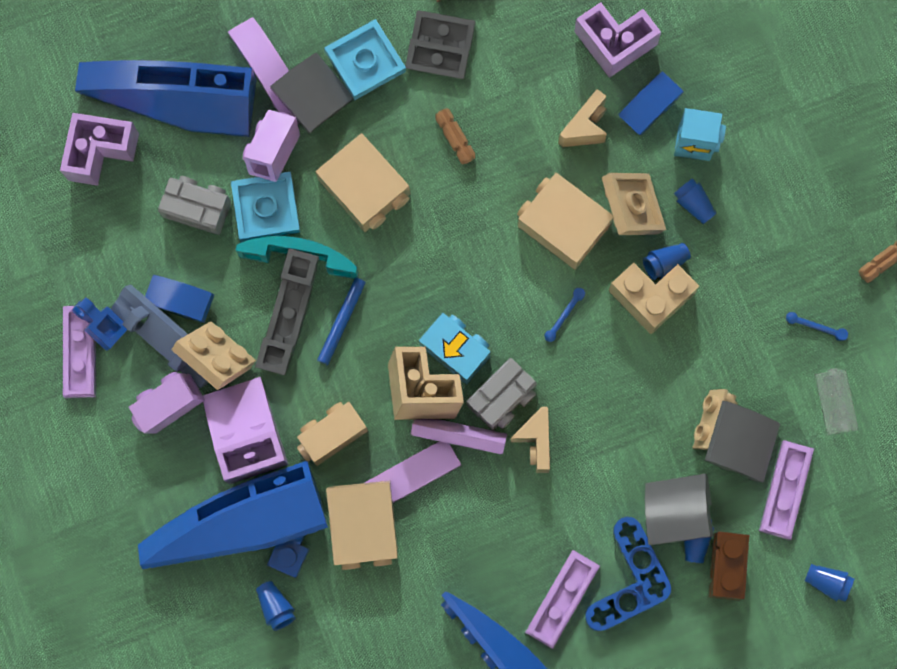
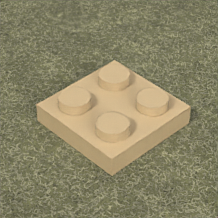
(633, 203)
(213, 355)

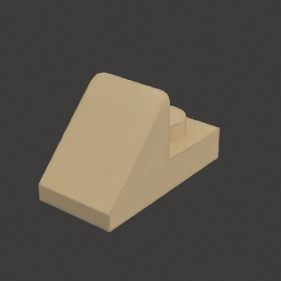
(581, 128)
(536, 431)

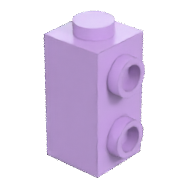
(271, 145)
(166, 403)

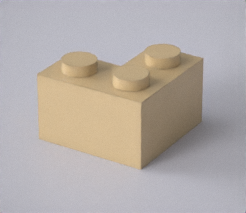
(650, 302)
(416, 392)

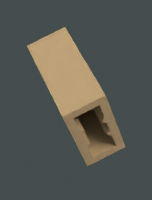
(364, 183)
(564, 220)
(362, 524)

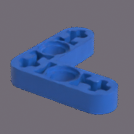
(638, 589)

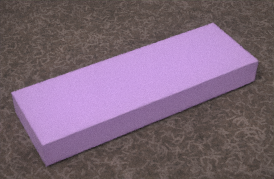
(78, 357)
(459, 434)
(419, 470)
(786, 490)
(562, 599)

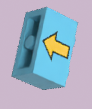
(699, 134)
(455, 347)

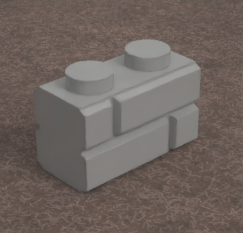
(195, 205)
(502, 394)

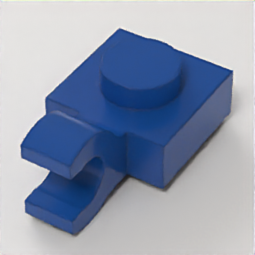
(103, 325)
(289, 557)

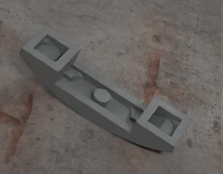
(288, 312)

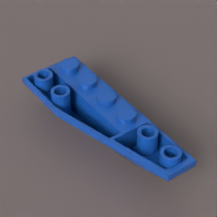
(176, 93)
(240, 520)
(500, 646)

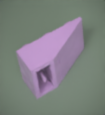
(244, 431)

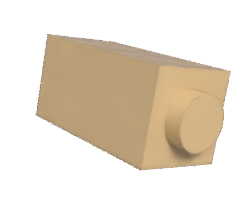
(331, 434)

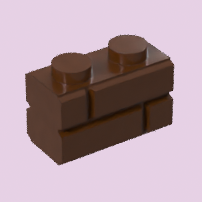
(728, 566)

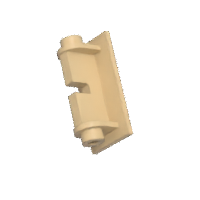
(711, 410)

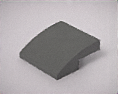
(440, 44)
(312, 92)
(742, 441)
(678, 509)

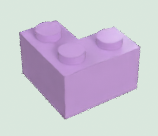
(615, 44)
(93, 139)

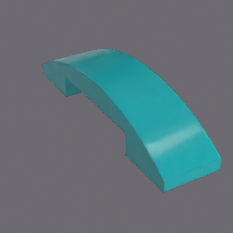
(261, 248)

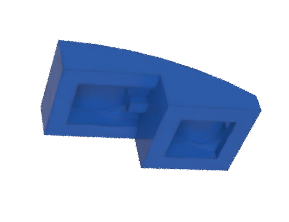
(651, 103)
(179, 298)

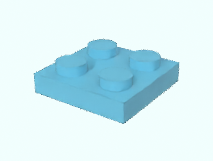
(365, 59)
(265, 207)

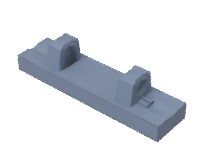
(157, 329)

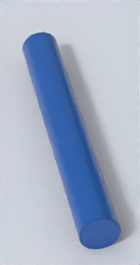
(341, 321)

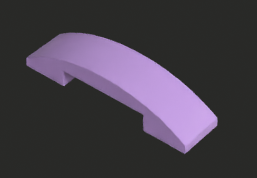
(261, 57)

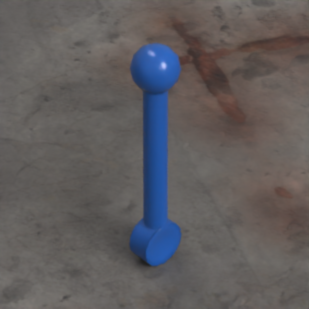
(578, 294)
(840, 334)

